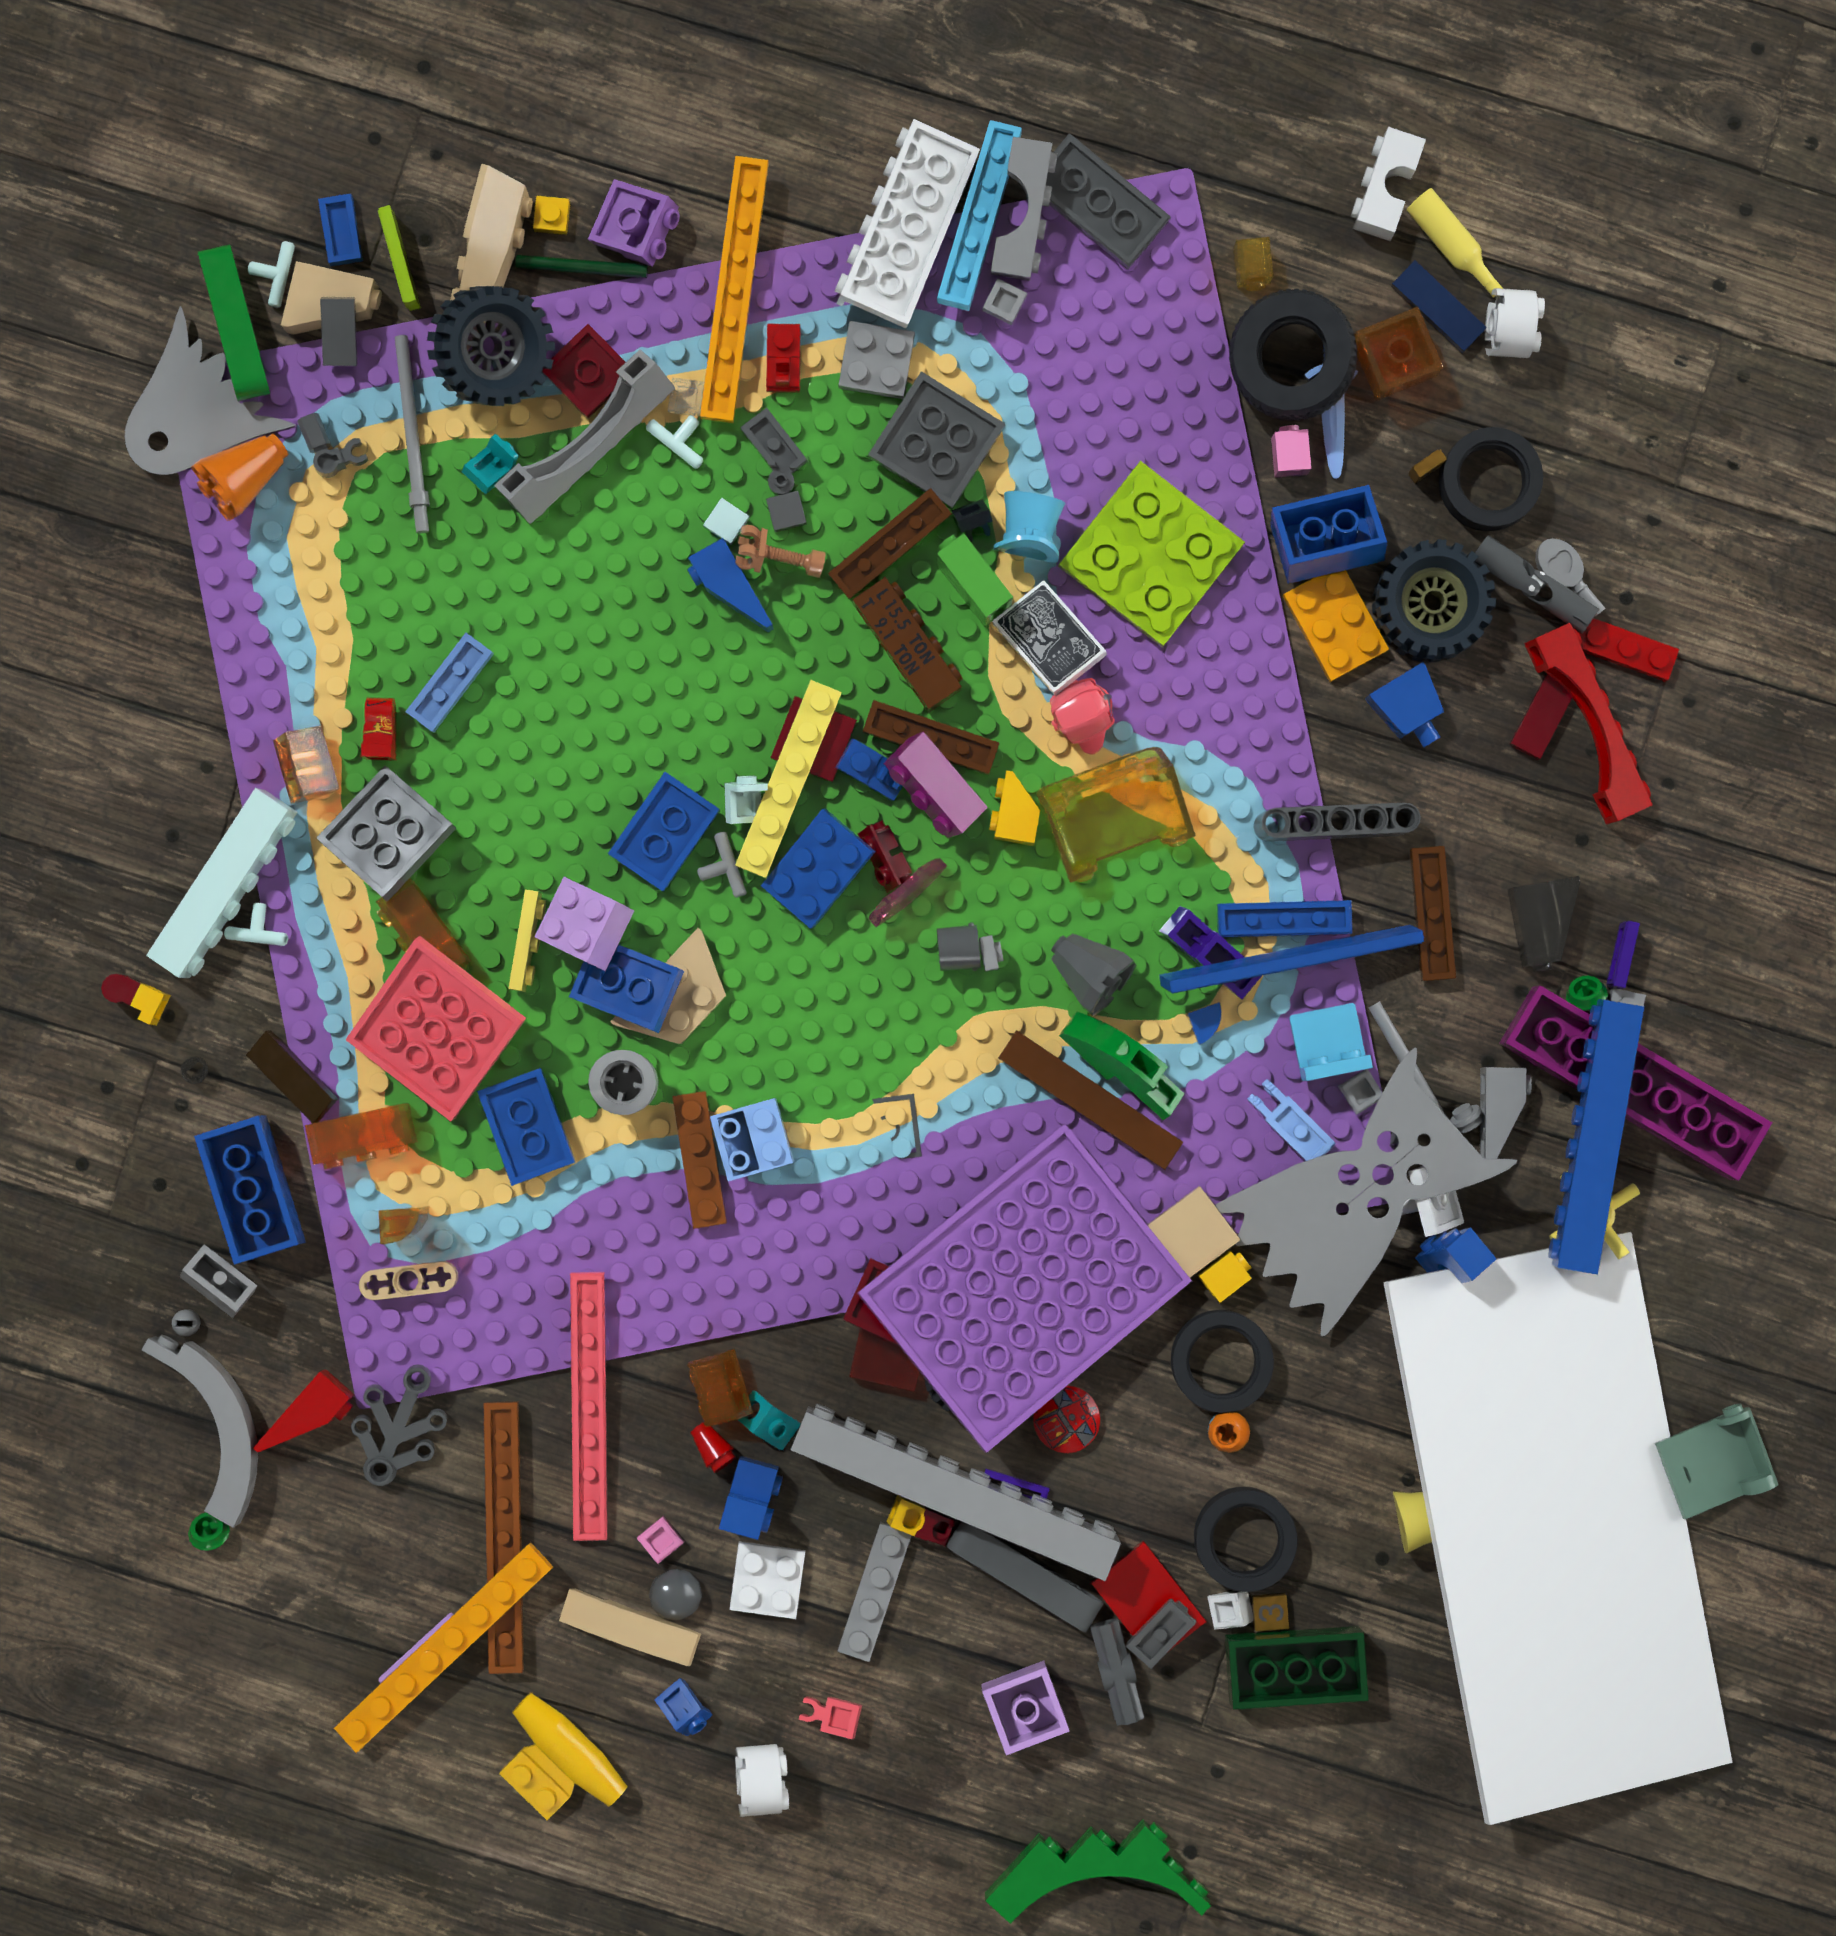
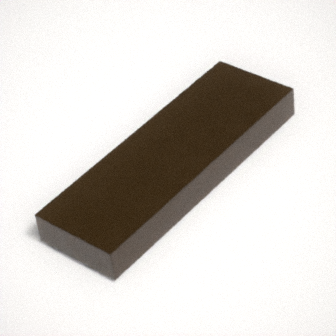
(291, 1077)

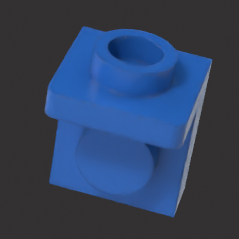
(683, 1708)

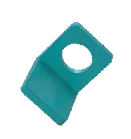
(770, 1422)

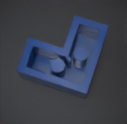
(749, 1497)

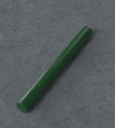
(582, 266)

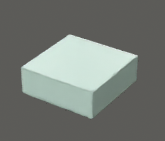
(726, 521)

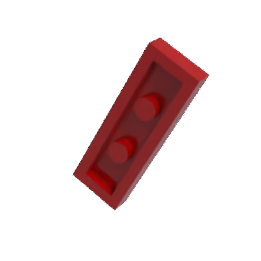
(1629, 649)

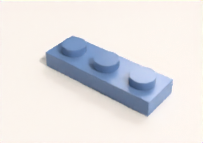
(449, 682)

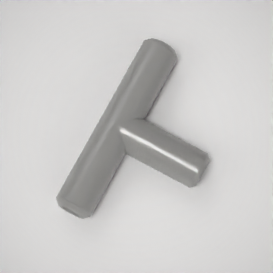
(726, 866)

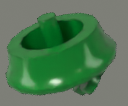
(1585, 992)
(208, 1532)

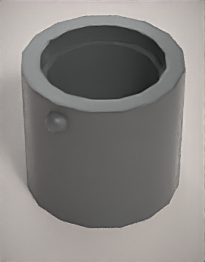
(958, 948)

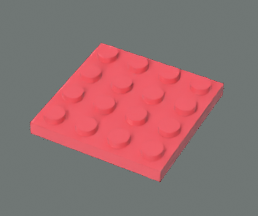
(435, 1028)

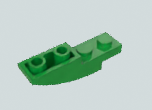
(1121, 1056)

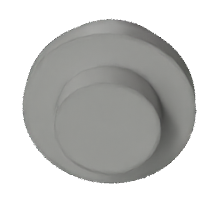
(1466, 1117)

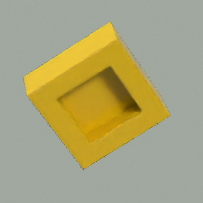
(551, 215)

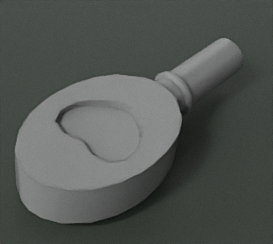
(1564, 565)

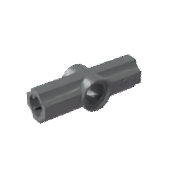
(1117, 1672)

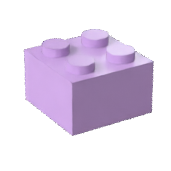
(584, 923)
(1025, 1707)

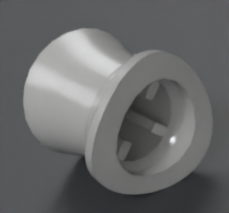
(623, 1082)

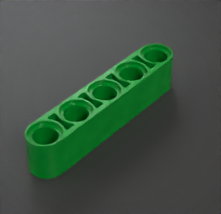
(233, 322)

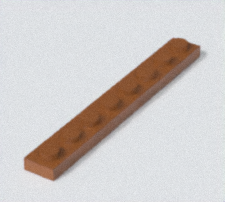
(503, 1526)

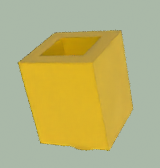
(1225, 1275)

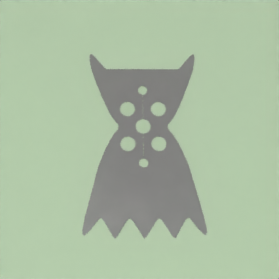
(1338, 1251)

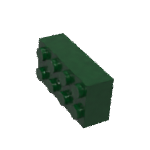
(1296, 1667)

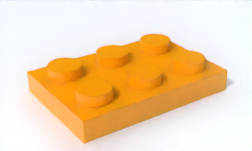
(1335, 623)

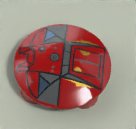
(1068, 1420)

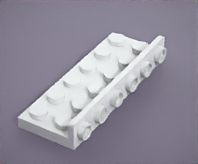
(907, 223)

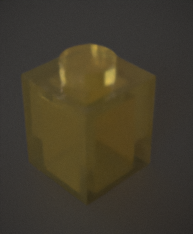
(1253, 263)

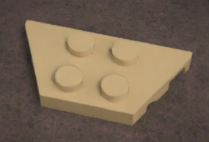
(695, 997)

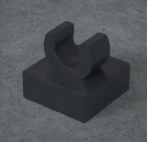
(971, 517)

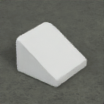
(1230, 1609)

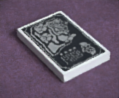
(1049, 638)

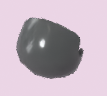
(675, 1594)

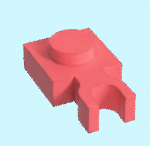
(837, 1717)

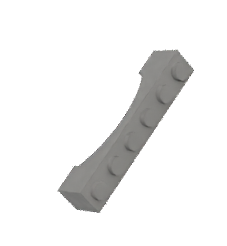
(636, 394)

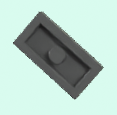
(1161, 1632)

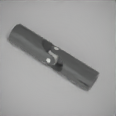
(1521, 575)

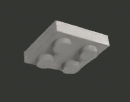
(876, 360)

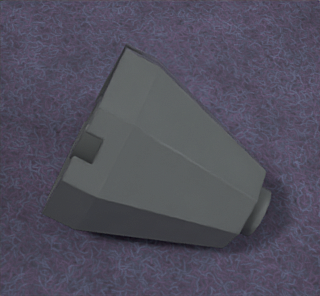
(1091, 970)

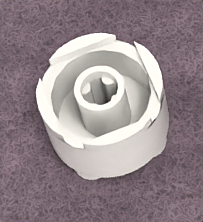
(1514, 323)
(760, 1781)

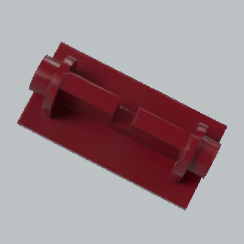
(889, 869)

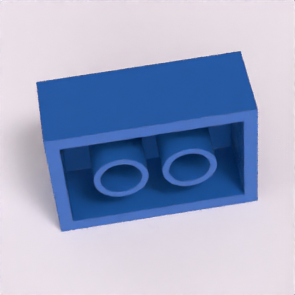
(1328, 534)

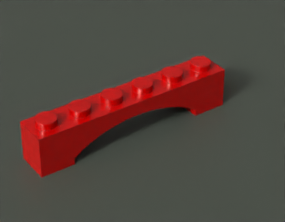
(1620, 786)

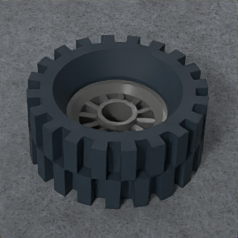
(526, 349)

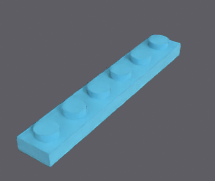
(978, 217)

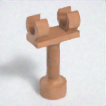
(758, 550)

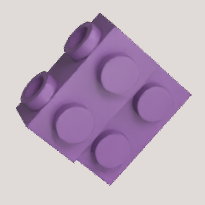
(635, 222)

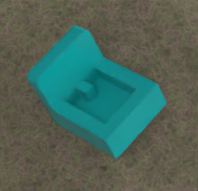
(491, 464)

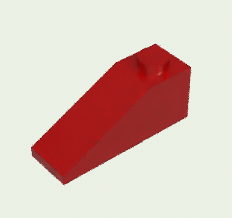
(314, 1407)

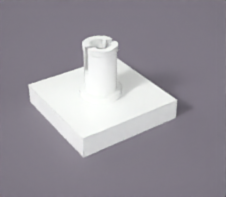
(1437, 1212)

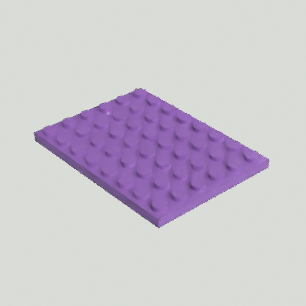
(1024, 1287)

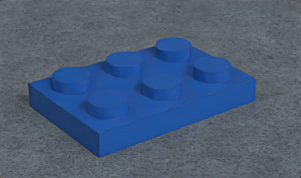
(664, 831)
(818, 868)
(630, 988)
(526, 1126)

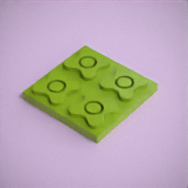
(1151, 554)

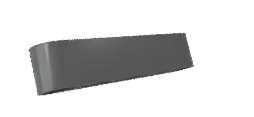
(1350, 814)
(1026, 1575)

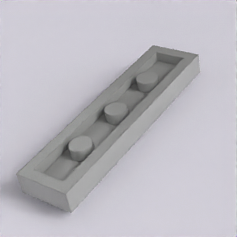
(874, 1592)

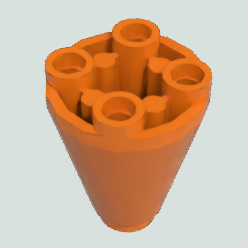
(239, 473)

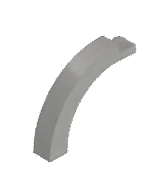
(232, 1418)

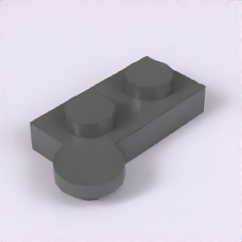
(776, 450)

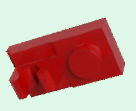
(783, 358)

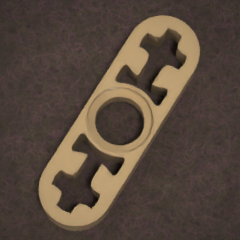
(385, 1292)

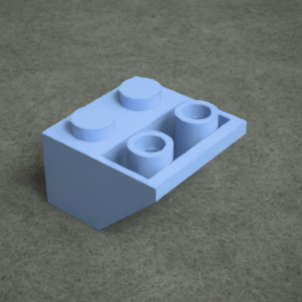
(752, 1139)

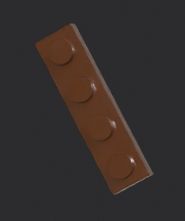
(890, 543)
(955, 744)
(1433, 913)

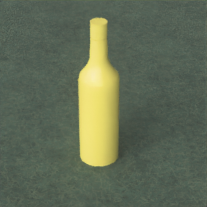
(1451, 237)

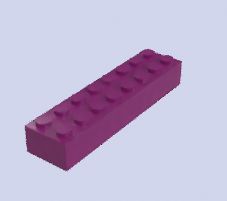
(1661, 1094)

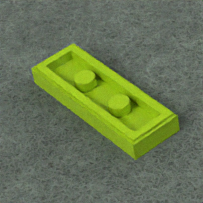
(398, 258)

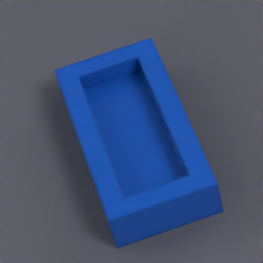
(340, 229)

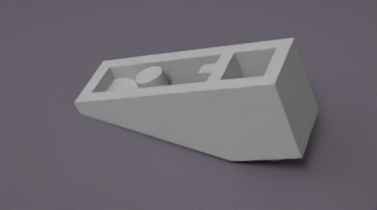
(1501, 1102)

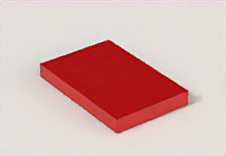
(1140, 1587)

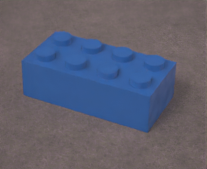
(250, 1189)

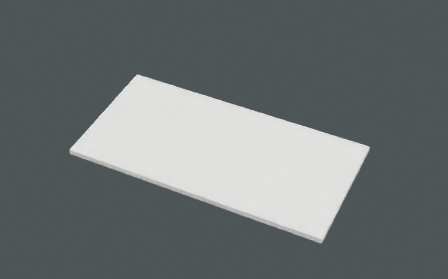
(1556, 1530)

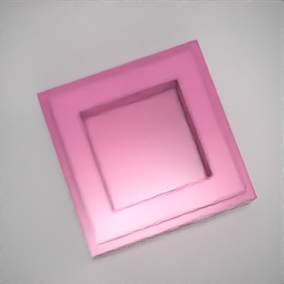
(660, 1539)

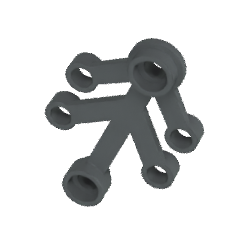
(396, 1430)

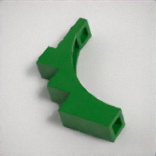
(1043, 1868)

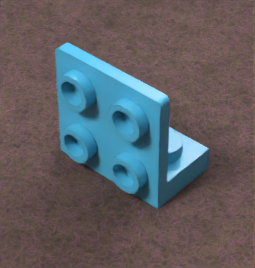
(1329, 1042)

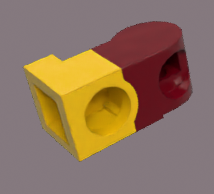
(127, 990)
(920, 1521)

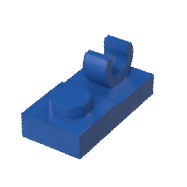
(868, 768)

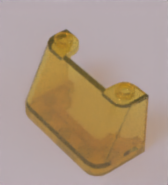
(1115, 810)

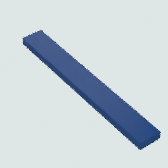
(1291, 958)

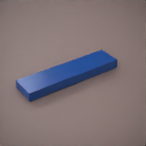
(1284, 918)

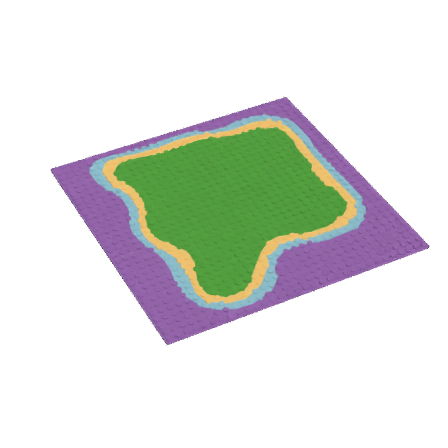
(634, 672)

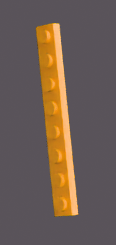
(734, 289)
(443, 1647)

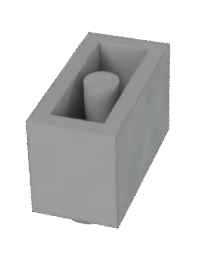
(218, 1281)

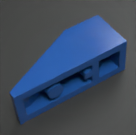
(725, 580)

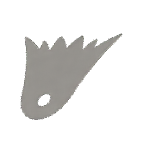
(191, 409)

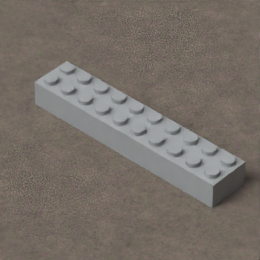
(956, 1492)

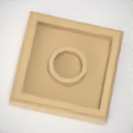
(1194, 1231)

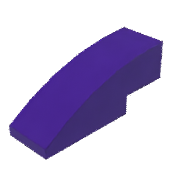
(1204, 946)

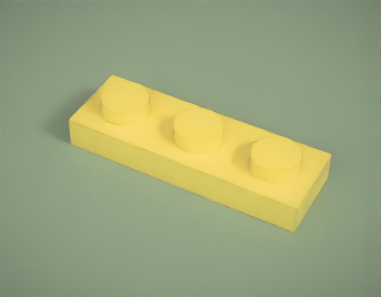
(526, 943)

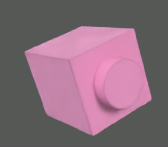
(1291, 451)

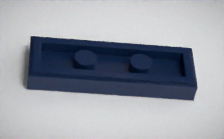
(1438, 306)

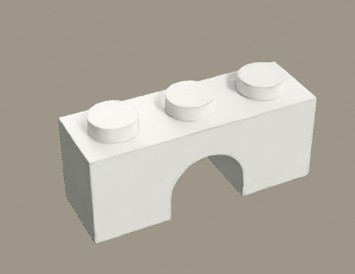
(1396, 156)

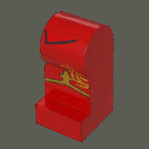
(379, 729)

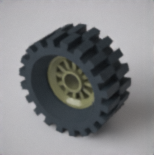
(1466, 583)

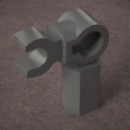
(326, 461)

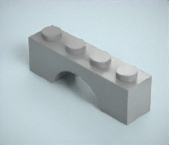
(1029, 166)

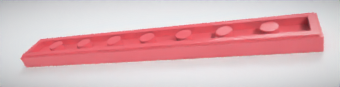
(589, 1406)

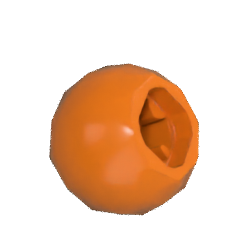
(1228, 1431)

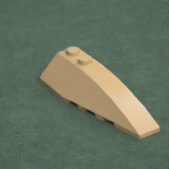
(492, 230)

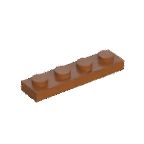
(699, 1159)

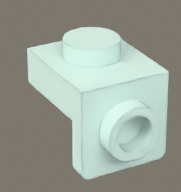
(743, 799)

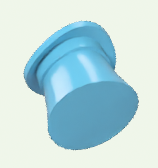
(1030, 525)

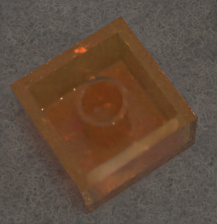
(1397, 353)

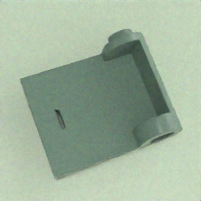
(1720, 1460)

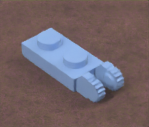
(1293, 1124)

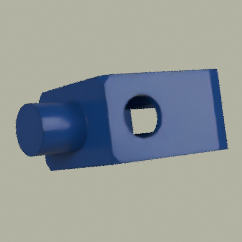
(1409, 705)

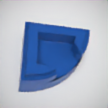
(1205, 1022)

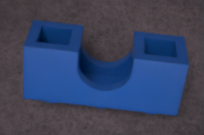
(1458, 1251)

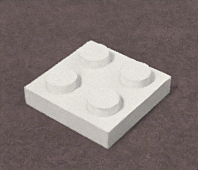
(767, 1580)

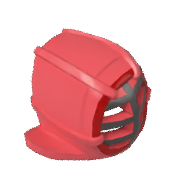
(1083, 714)

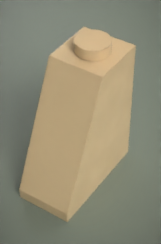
(312, 282)

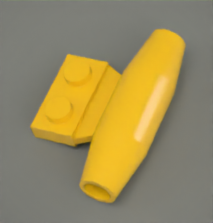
(558, 1761)

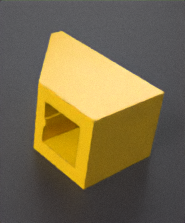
(1017, 812)

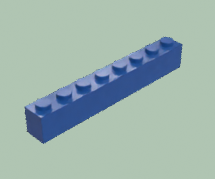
(1596, 1136)

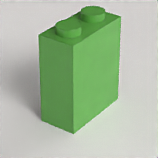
(973, 578)

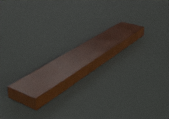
(1090, 1100)

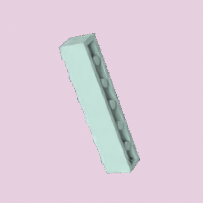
(222, 884)

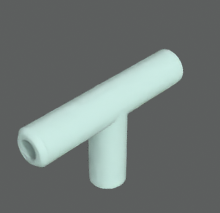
(278, 273)
(676, 441)
(256, 932)

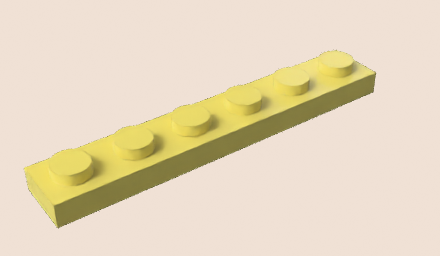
(788, 779)

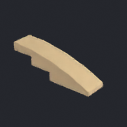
(630, 1627)

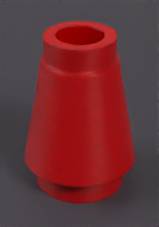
(712, 1447)

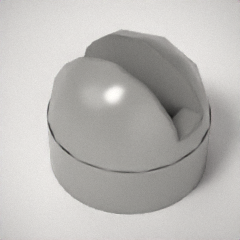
(186, 1315)

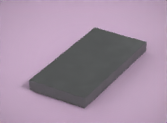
(1103, 203)

